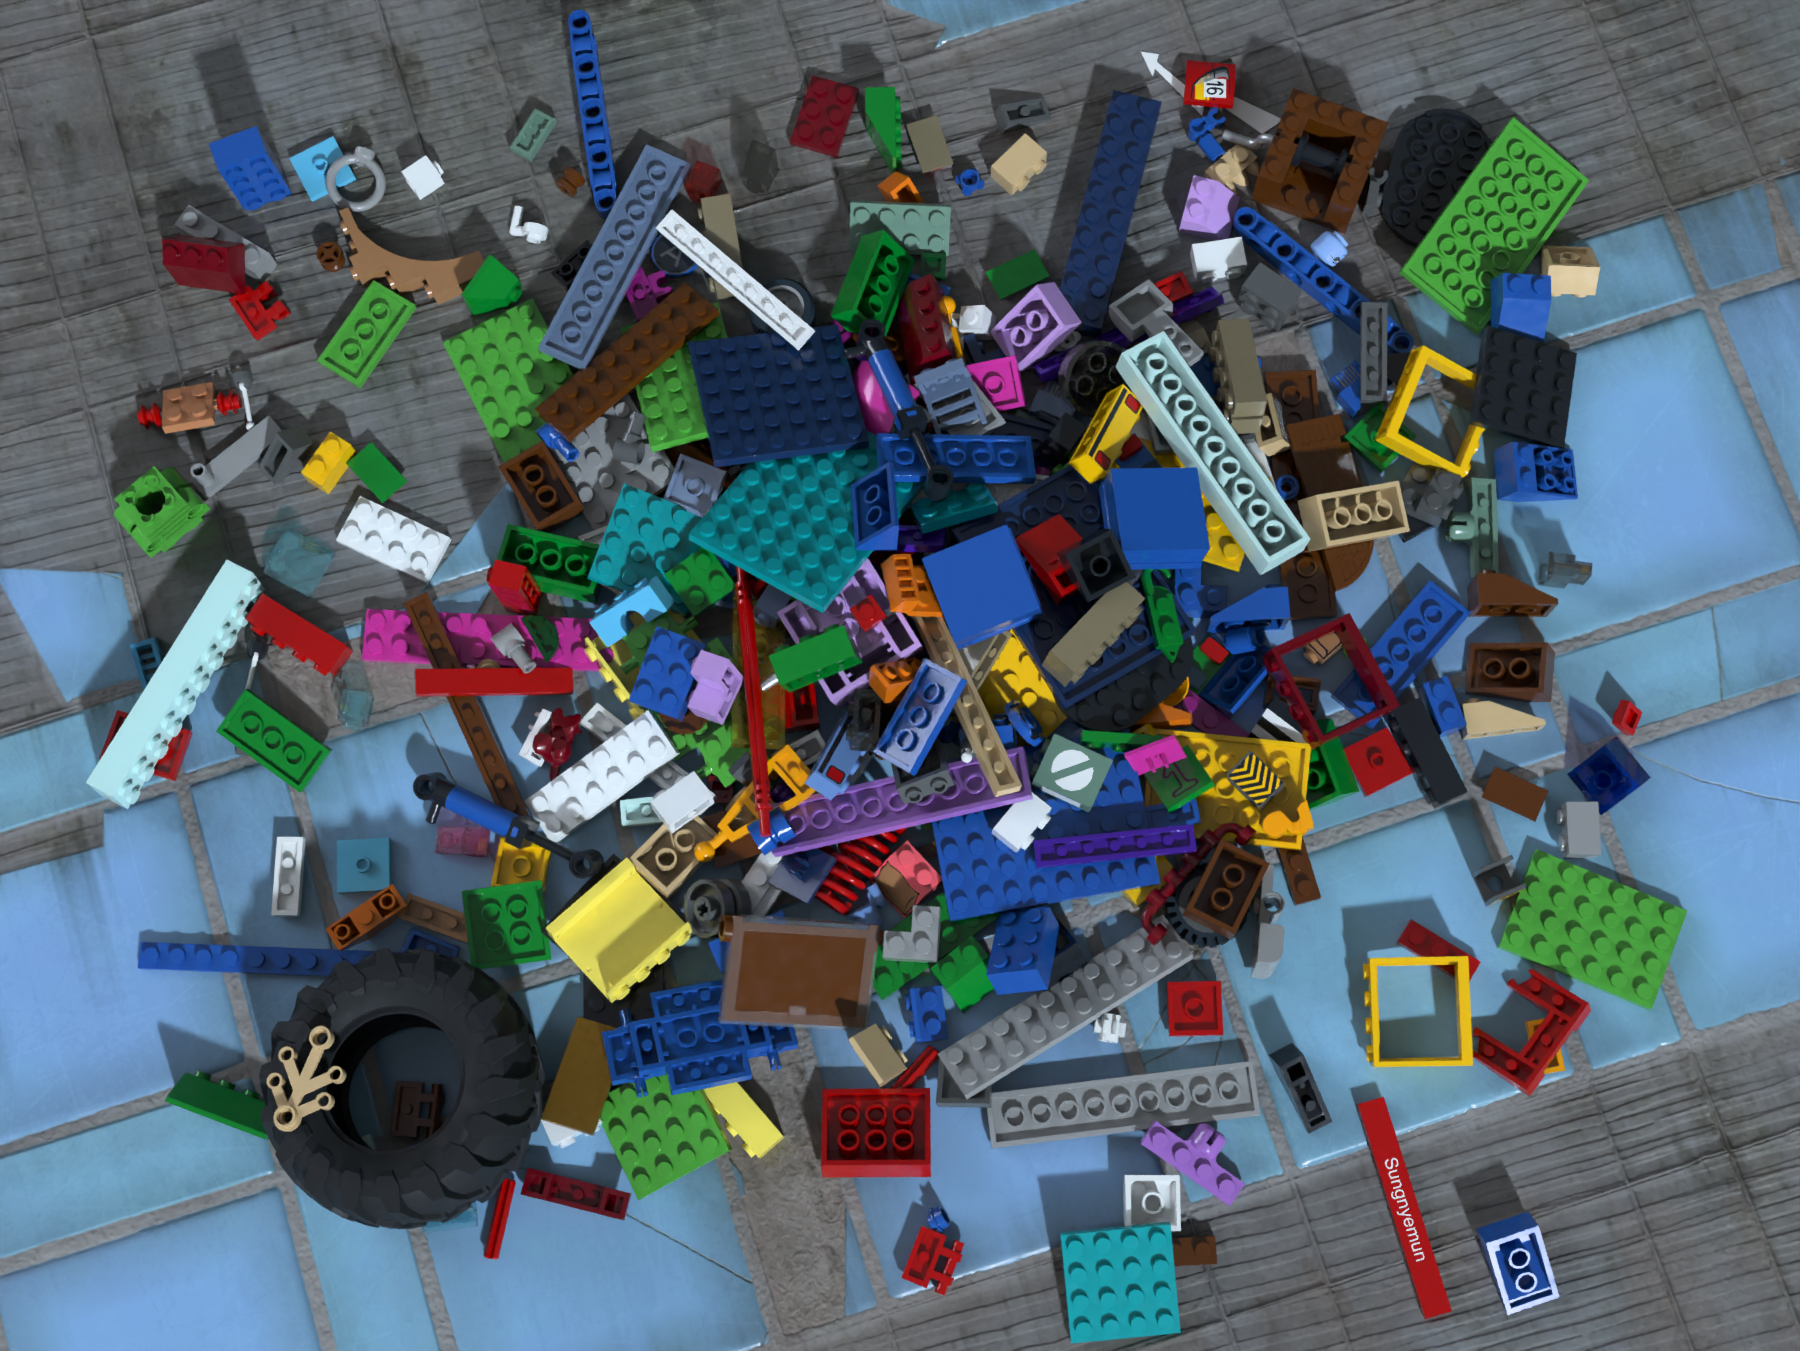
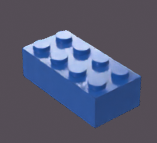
(250, 168)

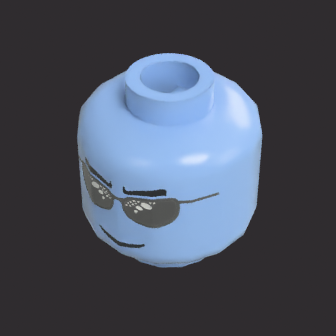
(1329, 248)

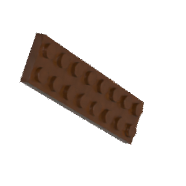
(626, 362)

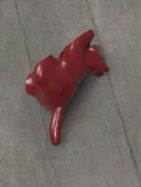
(557, 744)

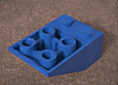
(1534, 473)

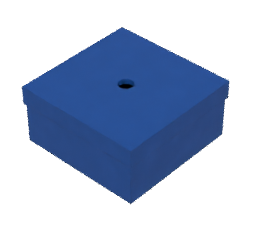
(1156, 516)
(983, 587)

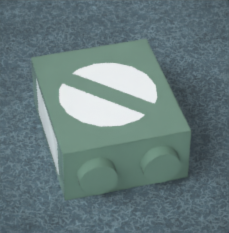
(1070, 772)

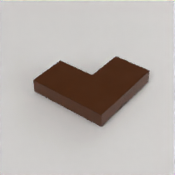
(730, 852)

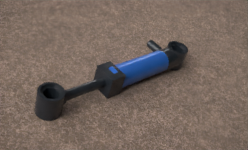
(909, 418)
(516, 829)

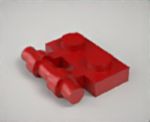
(925, 1256)

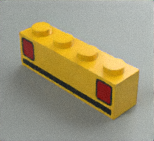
(1106, 434)

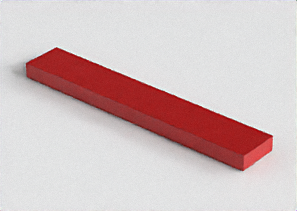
(493, 682)

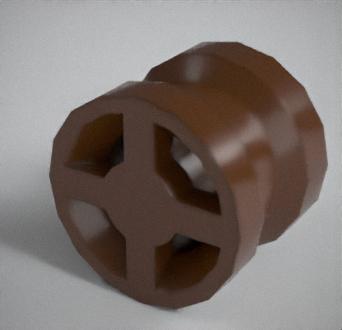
(570, 181)
(327, 251)

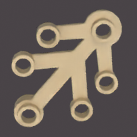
(303, 1083)

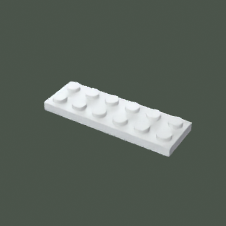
(602, 777)

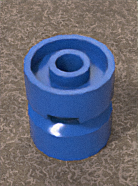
(780, 831)

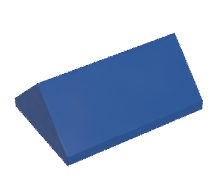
(875, 510)
(1236, 681)

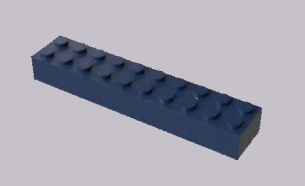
(1108, 208)

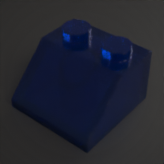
(1609, 775)

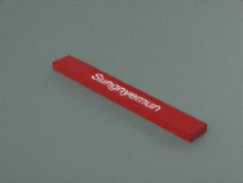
(1404, 1208)

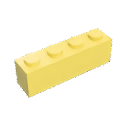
(744, 1118)

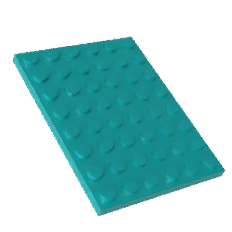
(795, 522)

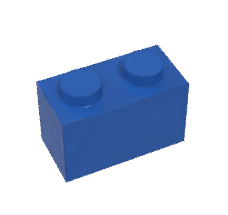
(1442, 706)

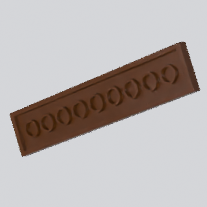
(1306, 573)

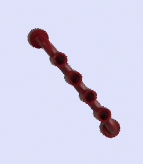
(1176, 878)

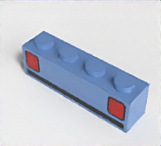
(835, 762)

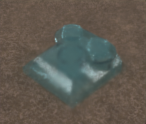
(298, 562)

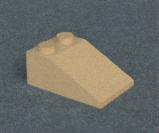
(669, 859)

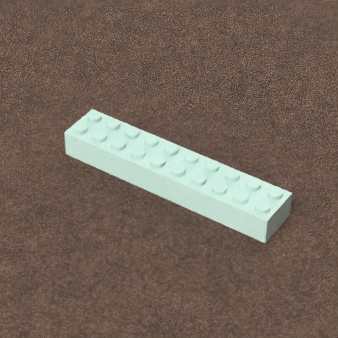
(1207, 441)
(176, 685)

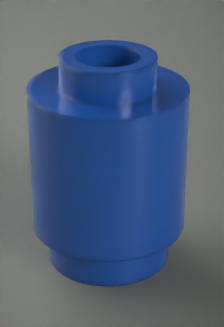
(1244, 639)

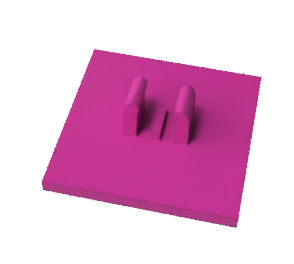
(1155, 755)

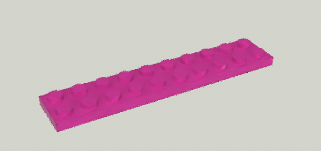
(392, 638)

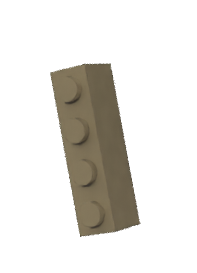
(722, 232)
(981, 657)

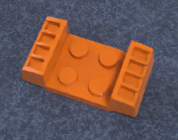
(909, 587)

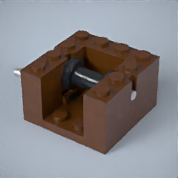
(1332, 156)

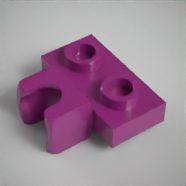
(646, 292)

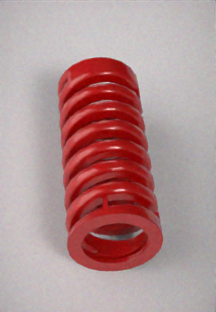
(847, 857)

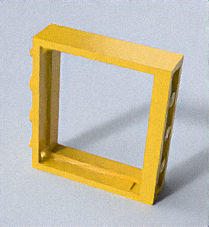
(1399, 404)
(1463, 1012)

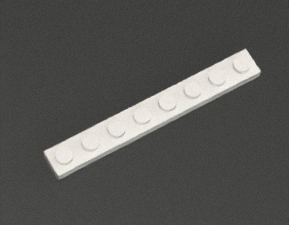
(735, 280)

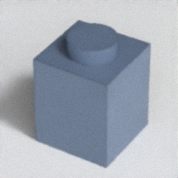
(769, 604)

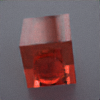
(703, 181)

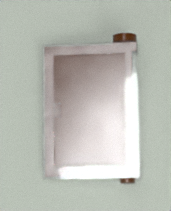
(798, 972)

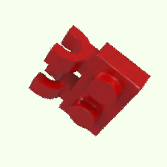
(254, 314)

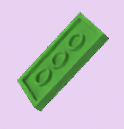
(366, 334)

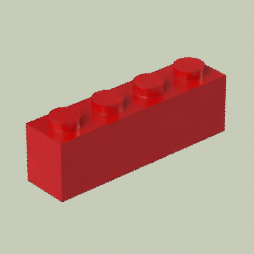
(514, 587)
(298, 635)

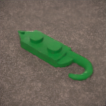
(1162, 615)

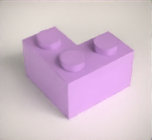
(716, 686)

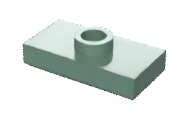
(533, 134)

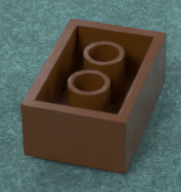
(542, 488)
(1226, 889)

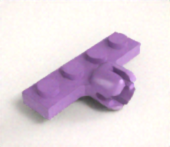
(1195, 1158)

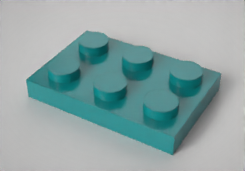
(958, 507)

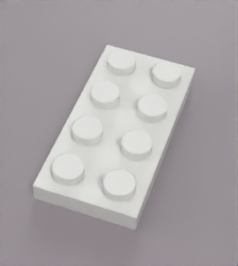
(393, 540)

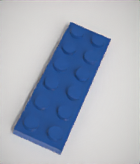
(968, 456)
(1406, 647)

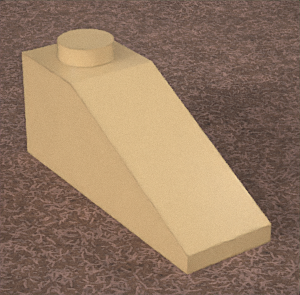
(1493, 719)

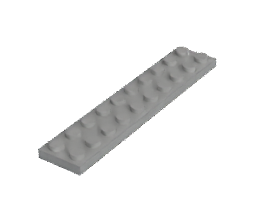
(1062, 1009)
(1123, 1104)

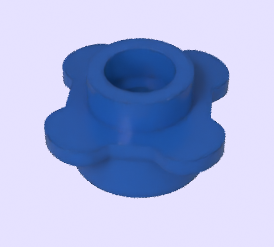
(969, 174)

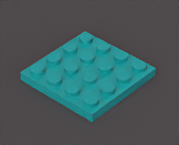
(643, 542)
(1120, 1282)

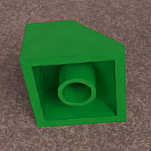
(964, 974)

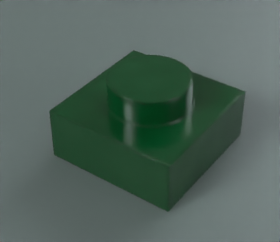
(933, 263)

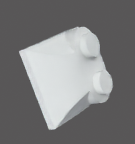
(1152, 1200)

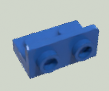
(928, 1014)

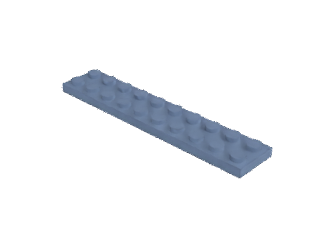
(614, 258)

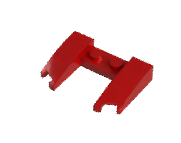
(1564, 1014)

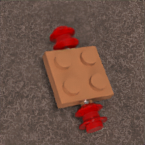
(189, 408)

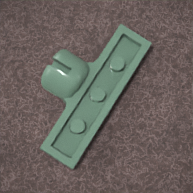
(1477, 526)

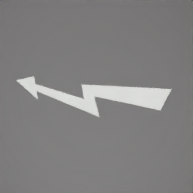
(1252, 115)

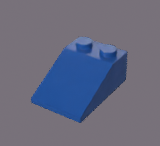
(1521, 304)
(1263, 608)
(1518, 1262)

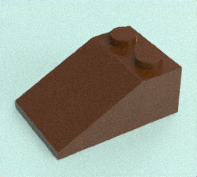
(1504, 596)
(1511, 671)

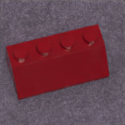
(924, 326)

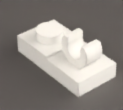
(541, 726)

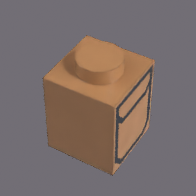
(1322, 649)

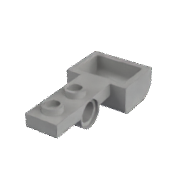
(1149, 312)
(1268, 937)

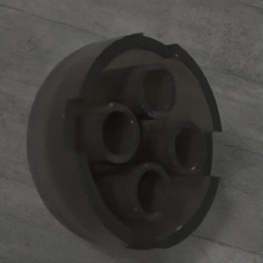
(1085, 391)

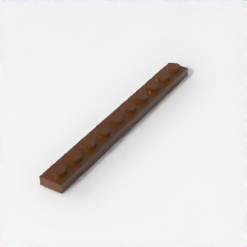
(466, 708)

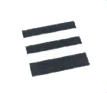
(1277, 724)

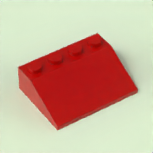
(874, 1140)

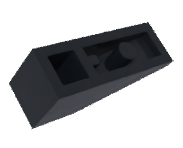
(1300, 1087)

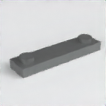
(1373, 352)

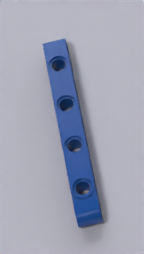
(591, 100)
(1306, 270)

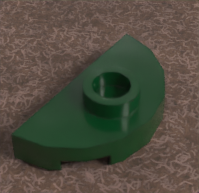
(543, 634)

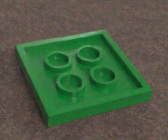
(506, 924)

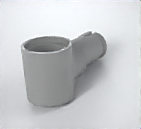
(512, 644)

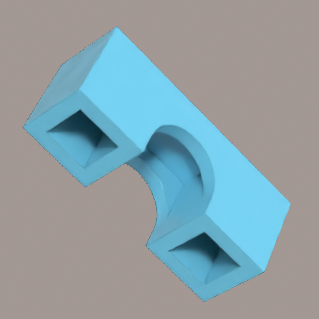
(648, 599)

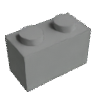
(1579, 830)

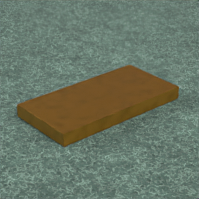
(581, 1080)

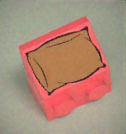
(906, 879)

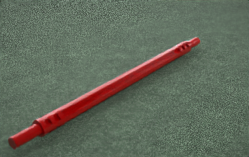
(753, 701)

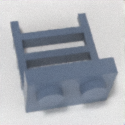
(945, 383)

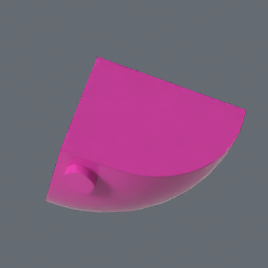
(872, 402)

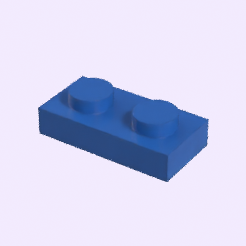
(1159, 816)

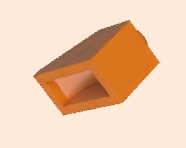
(899, 189)

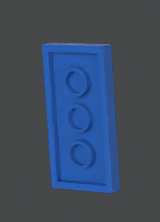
(920, 716)

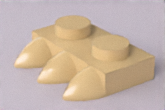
(1232, 167)

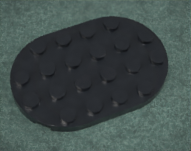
(1428, 169)
(1132, 695)

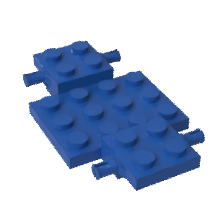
(690, 1043)

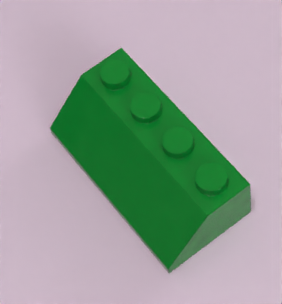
(873, 282)
(554, 561)
(219, 1102)

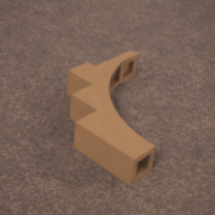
(440, 278)

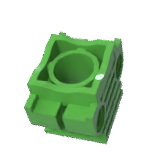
(178, 516)

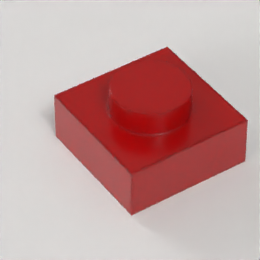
(868, 613)
(1626, 717)

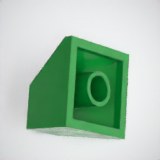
(491, 288)

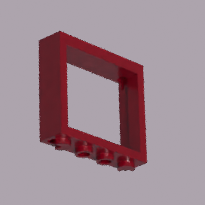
(1361, 659)

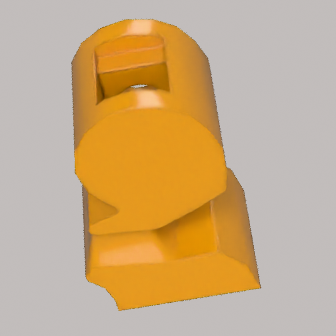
(1278, 823)

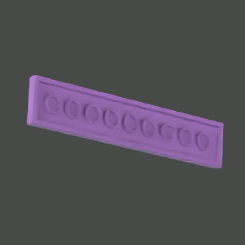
(878, 808)

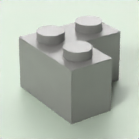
(920, 943)

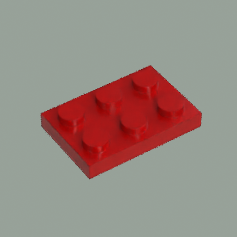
(170, 764)

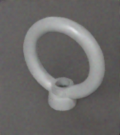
(364, 158)

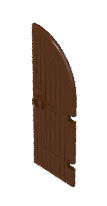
(1329, 467)

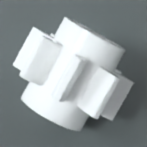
(1109, 1028)

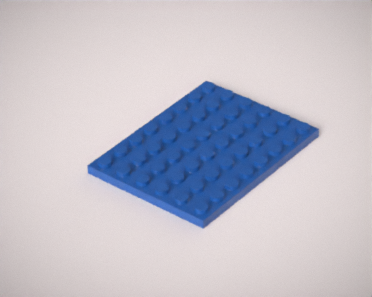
(990, 878)

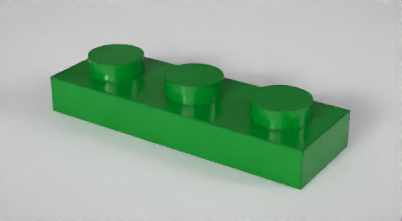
(1117, 741)

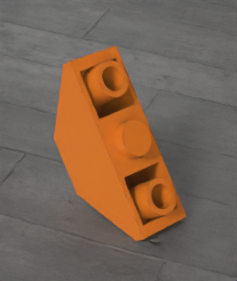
(893, 678)
(367, 919)

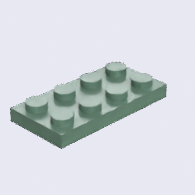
(912, 225)

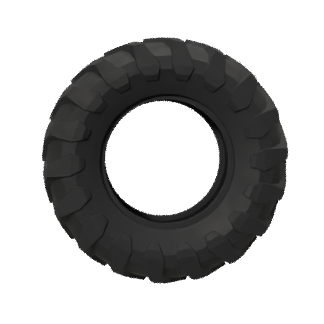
(478, 1141)

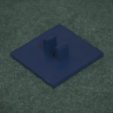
(802, 873)

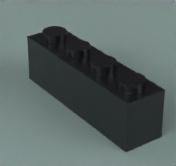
(1426, 753)

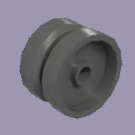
(712, 898)

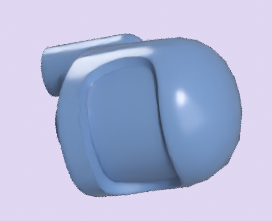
(868, 912)

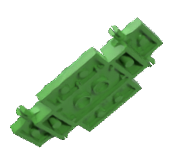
(713, 738)

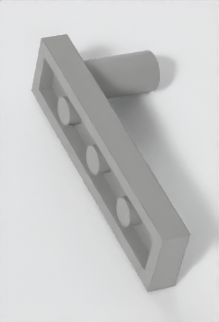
(234, 459)

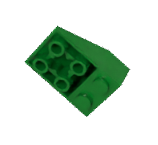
(884, 124)

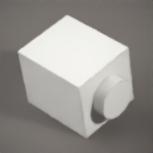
(423, 176)
(977, 320)

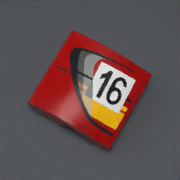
(1209, 84)

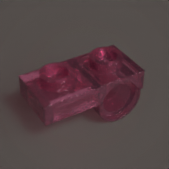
(463, 841)

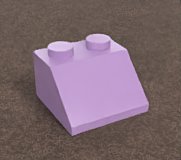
(1209, 210)

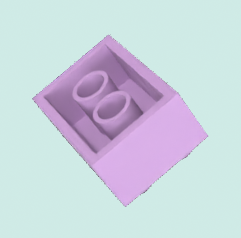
(1036, 325)

